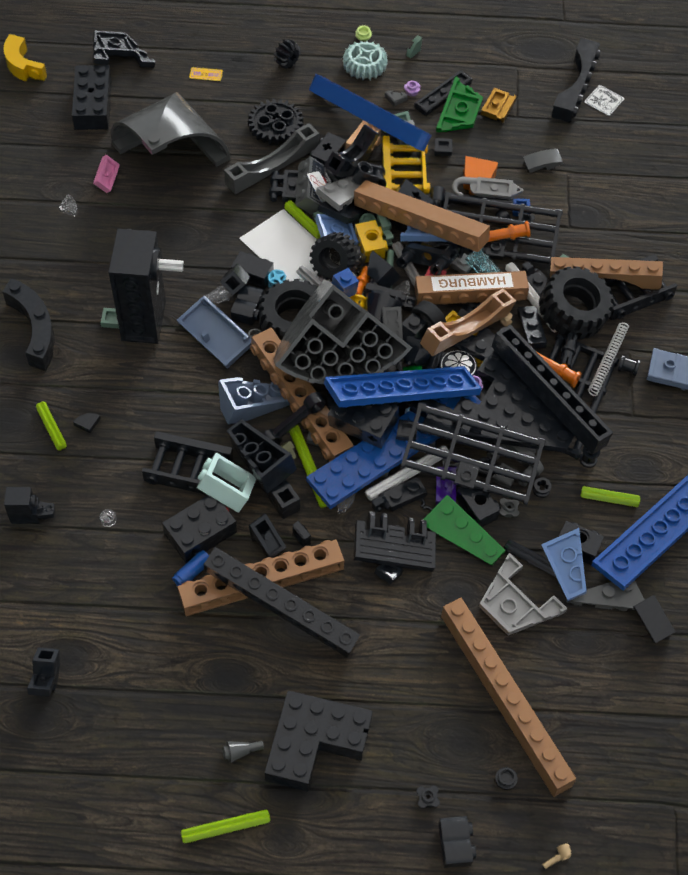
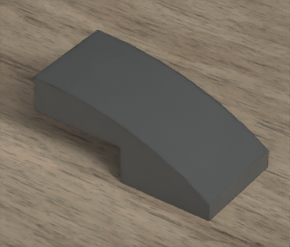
(541, 159)

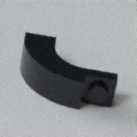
(360, 150)

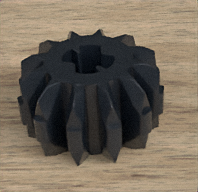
(287, 53)

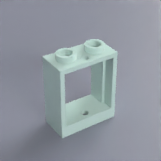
(221, 490)

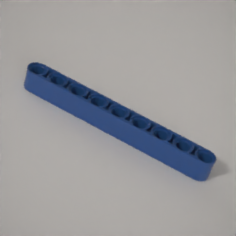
(370, 113)

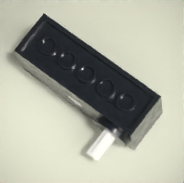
(139, 284)

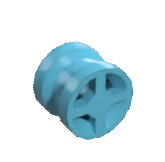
(276, 276)

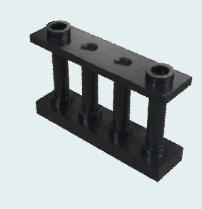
(635, 304)
(183, 447)

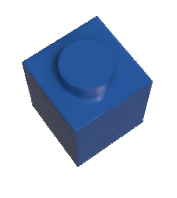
(346, 282)

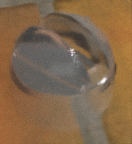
(105, 519)

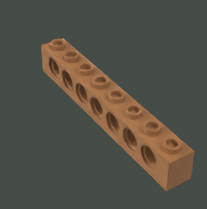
(270, 342)
(292, 575)

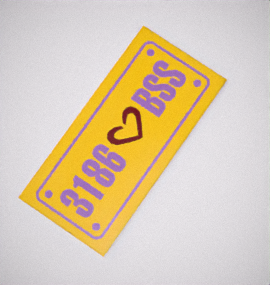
(206, 74)

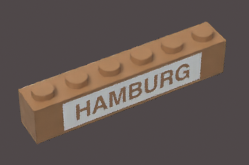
(470, 287)

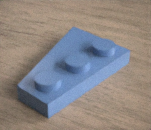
(567, 563)

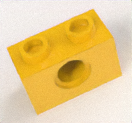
(370, 239)

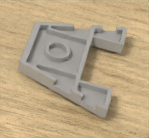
(510, 607)

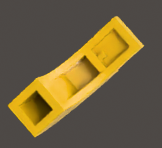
(14, 51)

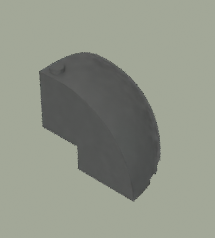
(336, 339)

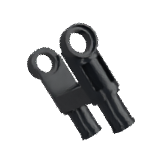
(440, 259)

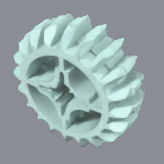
(365, 60)

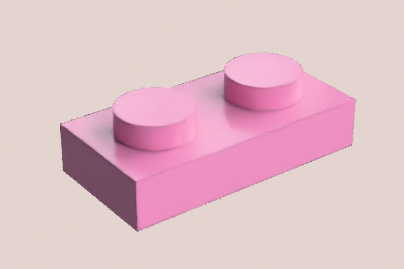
(106, 173)

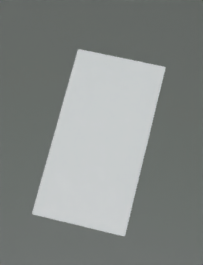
(284, 244)

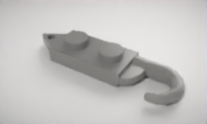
(488, 187)

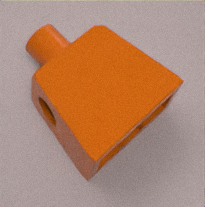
(478, 168)

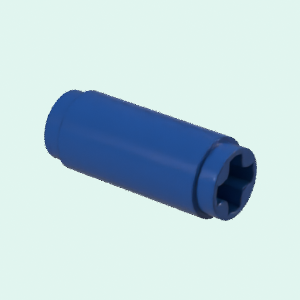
(191, 568)

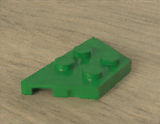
(460, 108)

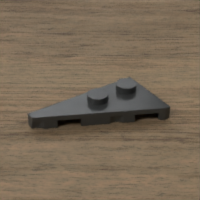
(610, 597)

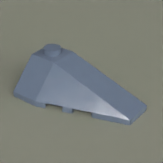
(248, 399)

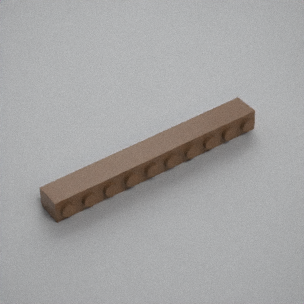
(508, 697)

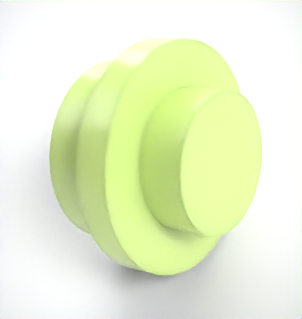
(363, 33)

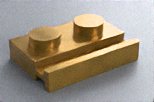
(498, 105)

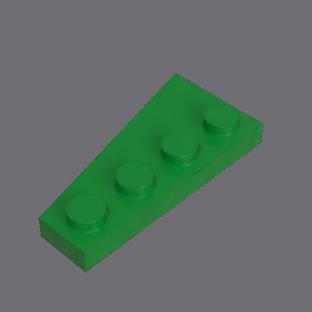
(459, 528)

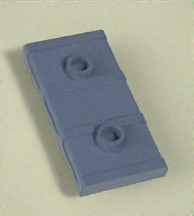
(215, 331)
(668, 369)

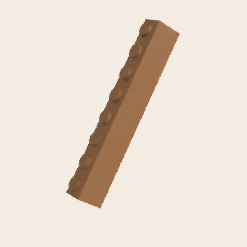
(422, 215)

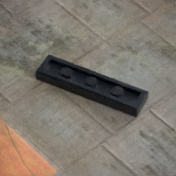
(440, 94)

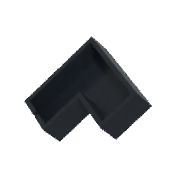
(311, 726)

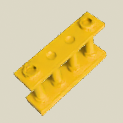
(389, 161)

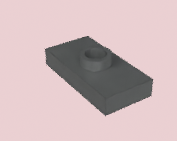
(393, 319)

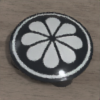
(459, 358)

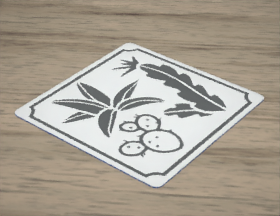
(604, 100)

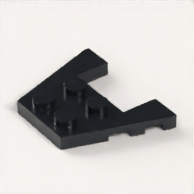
(119, 44)

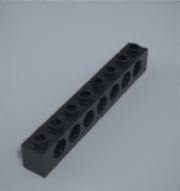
(281, 602)

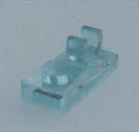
(481, 262)

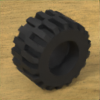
(345, 248)

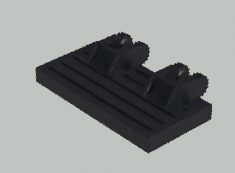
(391, 546)

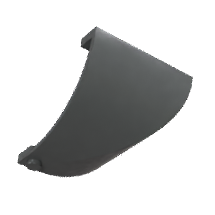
(165, 123)

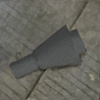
(237, 750)

